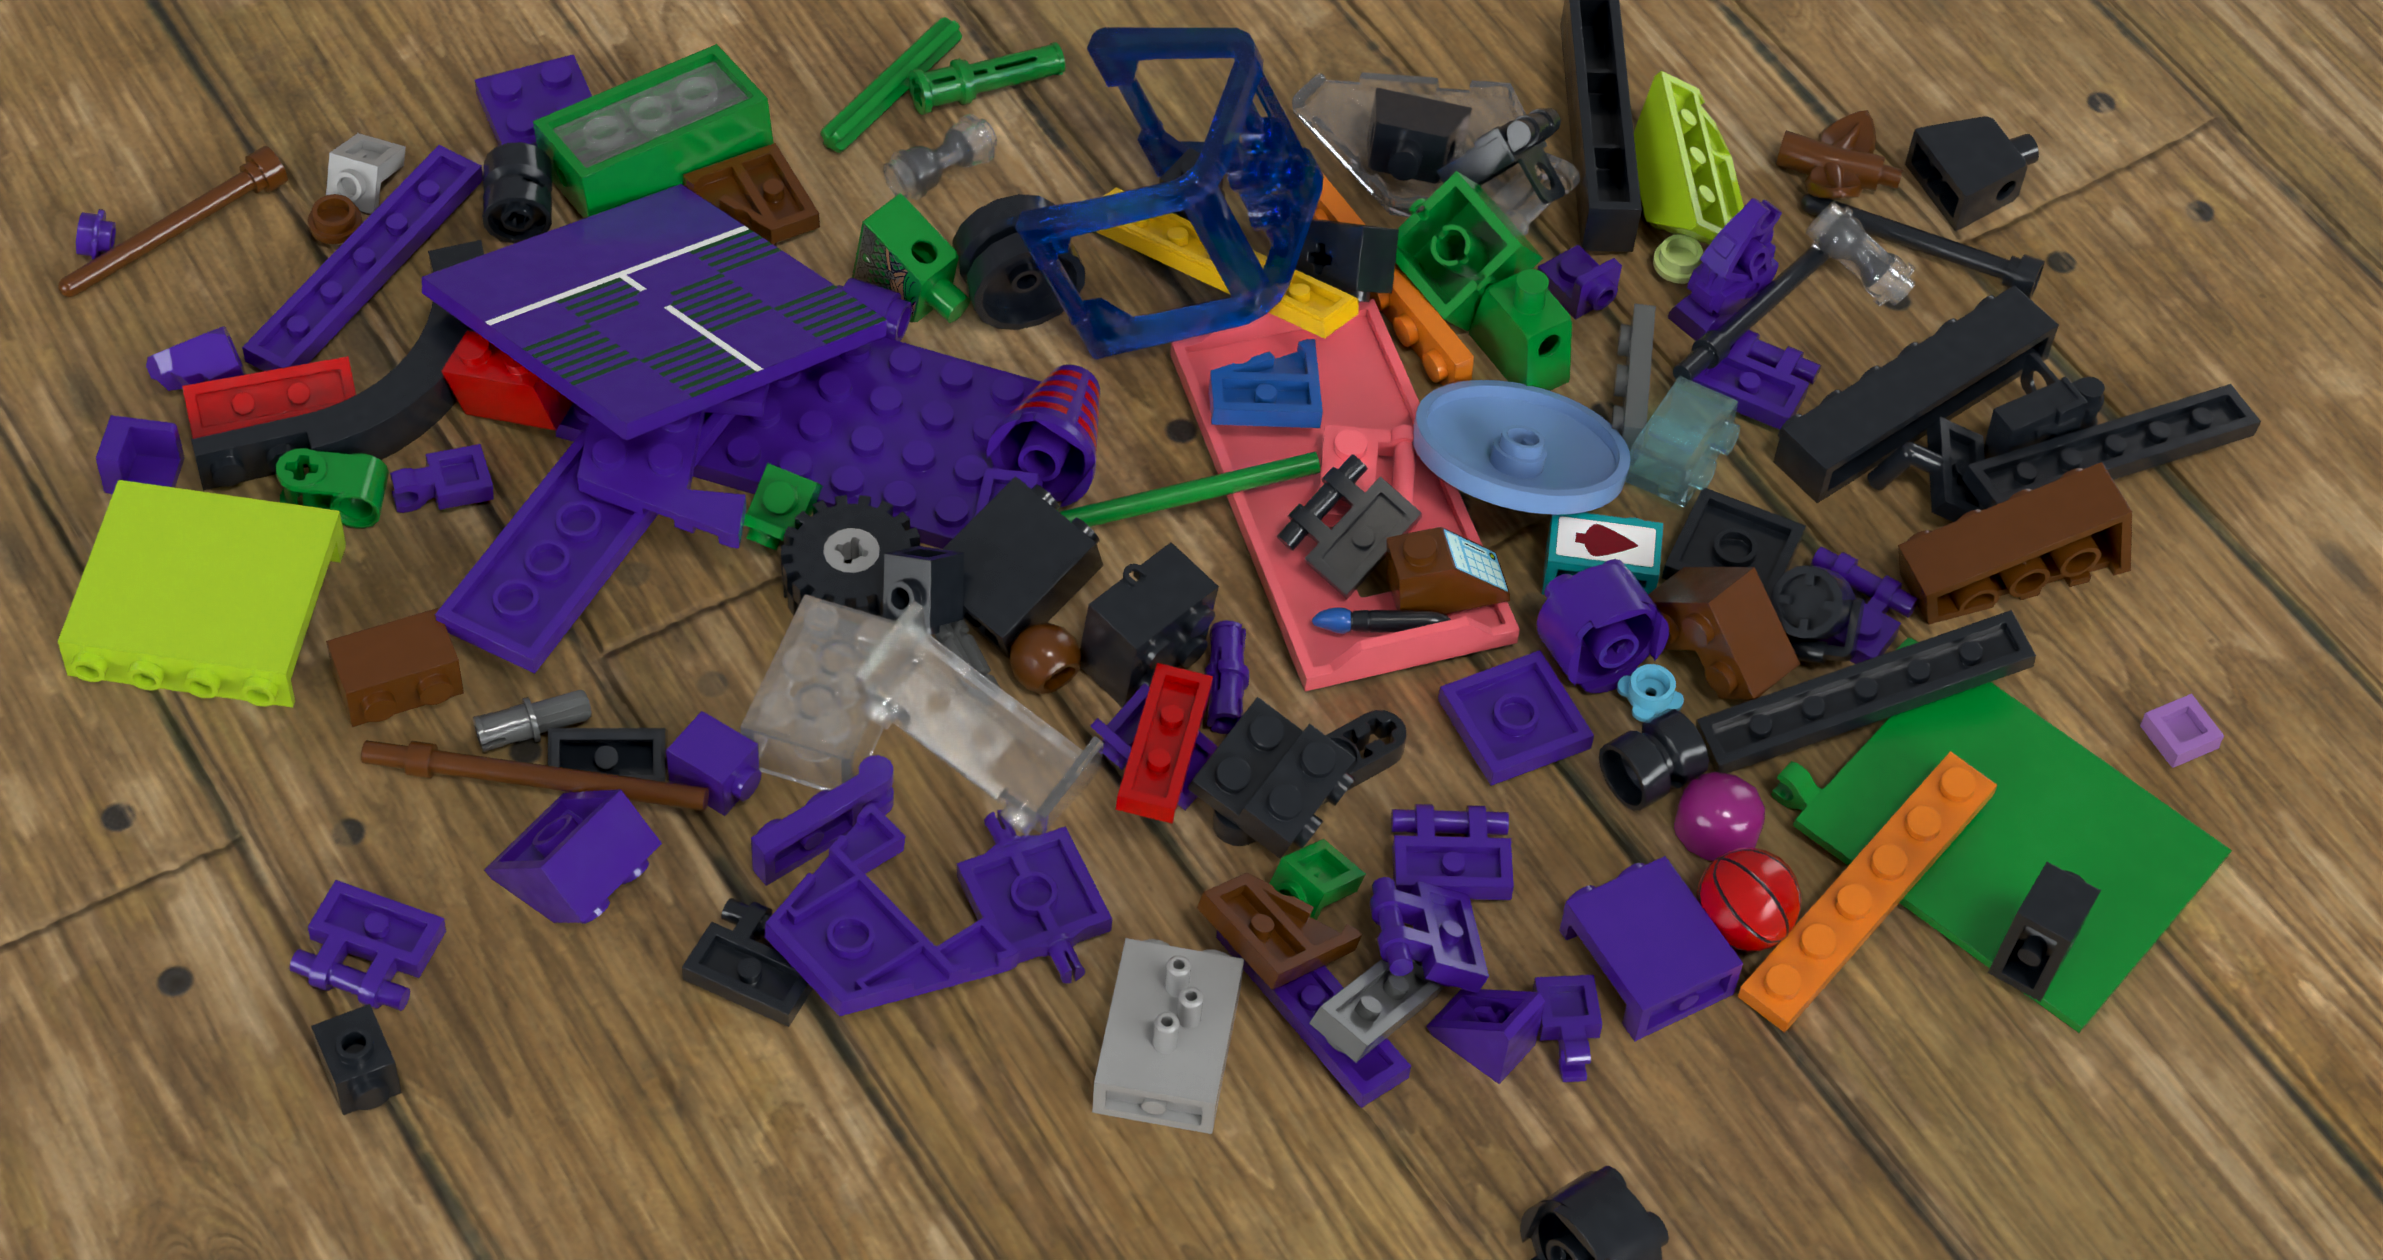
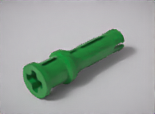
(964, 80)

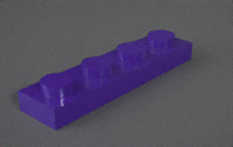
(1298, 1003)

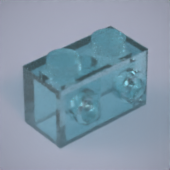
(1683, 441)

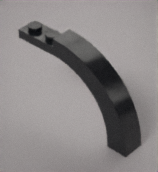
(369, 423)

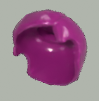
(1719, 815)

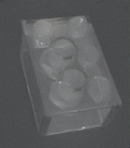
(809, 699)

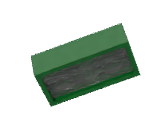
(653, 131)

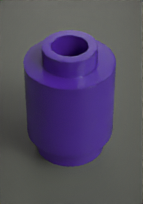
(885, 303)

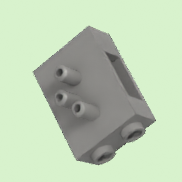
(1168, 1035)

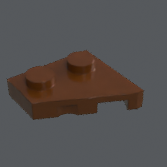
(758, 193)
(1273, 929)

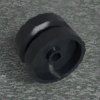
(1000, 270)

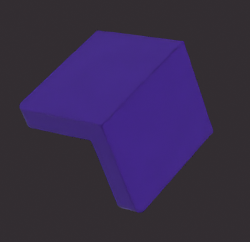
(139, 453)

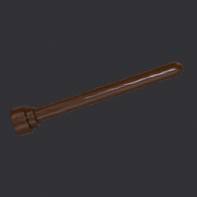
(259, 173)

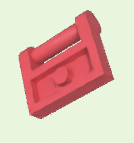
(1366, 445)

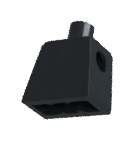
(1415, 135)
(1969, 167)

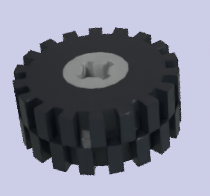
(820, 544)

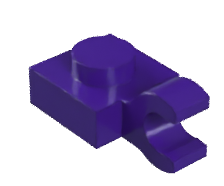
(450, 476)
(1570, 1017)

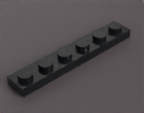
(2120, 444)
(1865, 692)

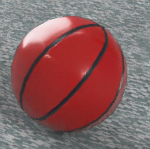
(1750, 898)

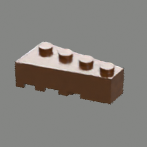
(2020, 546)

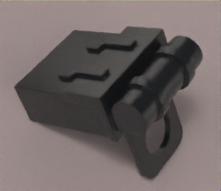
(1511, 144)
(2043, 412)

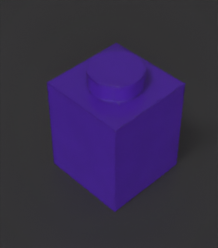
(717, 759)

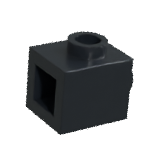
(928, 577)
(356, 1060)

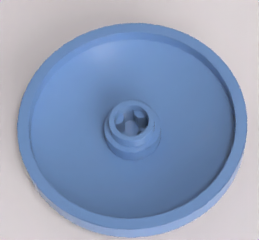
(1520, 447)

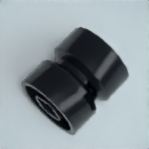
(517, 192)
(1649, 763)

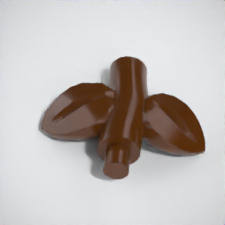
(1840, 159)

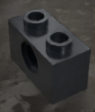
(2044, 931)

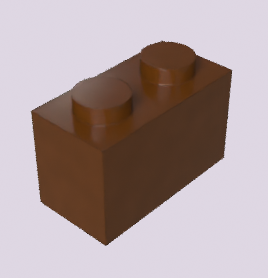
(395, 667)

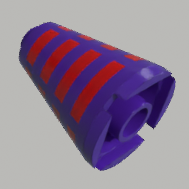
(1053, 434)

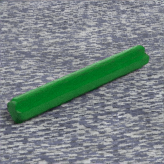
(890, 85)

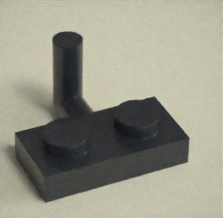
(1946, 460)

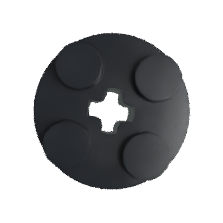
(1594, 1221)

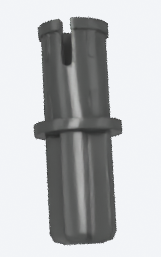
(530, 719)

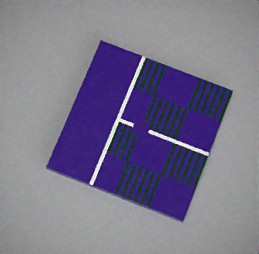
(653, 310)

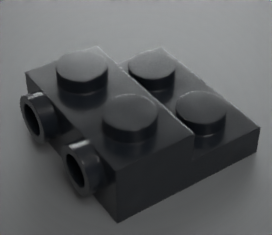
(1274, 778)

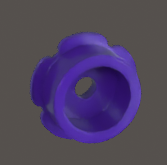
(95, 234)

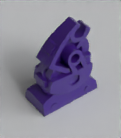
(1731, 270)

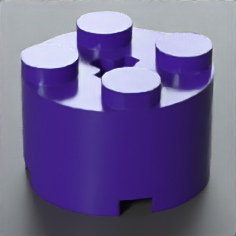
(1600, 625)

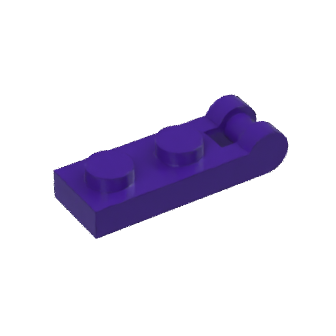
(815, 827)

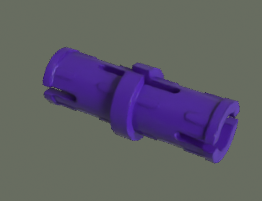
(1228, 674)

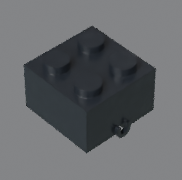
(1148, 623)

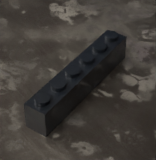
(1600, 125)
(1899, 400)

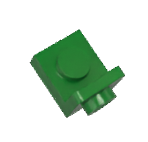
(777, 503)
(1317, 876)

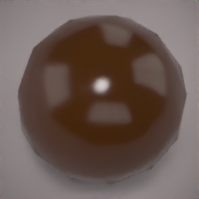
(1045, 657)

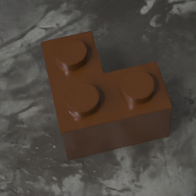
(1729, 625)

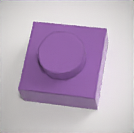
(2181, 730)

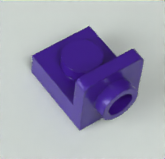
(1581, 282)

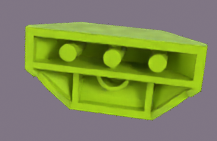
(1683, 163)

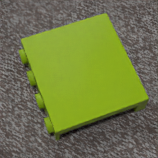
(200, 593)

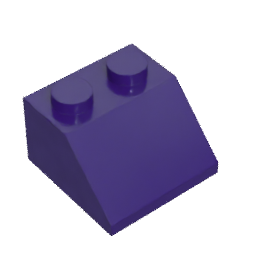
(576, 855)

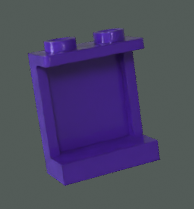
(1653, 945)

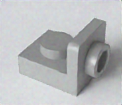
(360, 167)

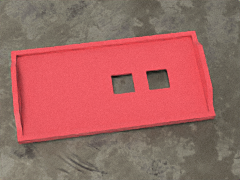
(1359, 388)

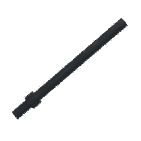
(1715, 344)

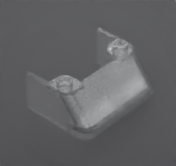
(974, 725)

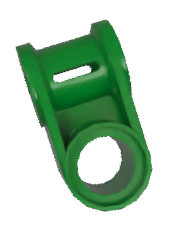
(335, 482)

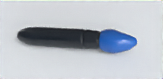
(1376, 621)

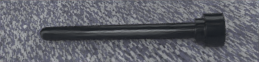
(2017, 271)

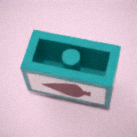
(1592, 539)

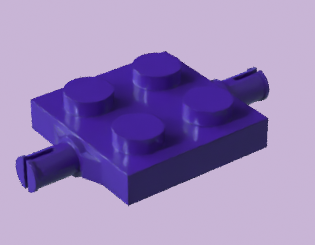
(1036, 894)

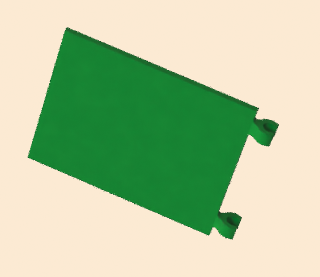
(2048, 806)

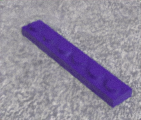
(364, 262)

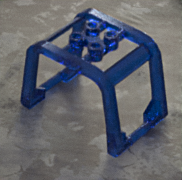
(1261, 164)

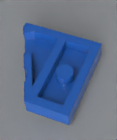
(1269, 390)

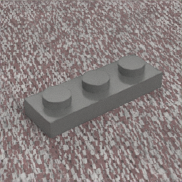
(1633, 379)
(1373, 1008)

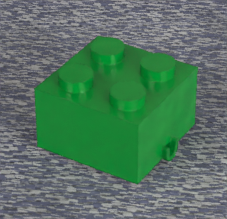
(1460, 248)

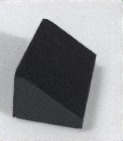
(610, 751)

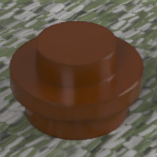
(334, 219)

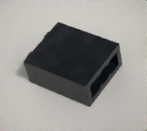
(1022, 562)

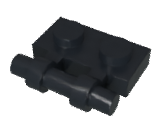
(1358, 540)
(744, 969)

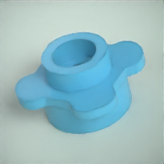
(1653, 680)

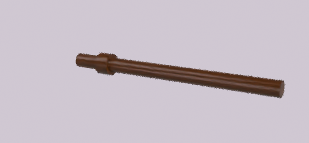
(425, 759)

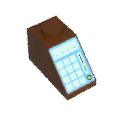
(1443, 572)

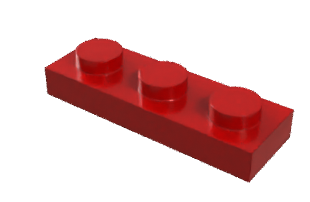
(267, 396)
(1164, 743)

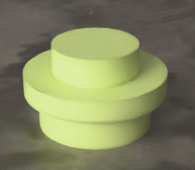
(1677, 258)

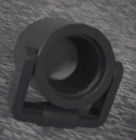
(1818, 606)

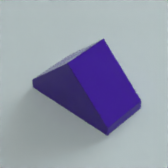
(1490, 1028)

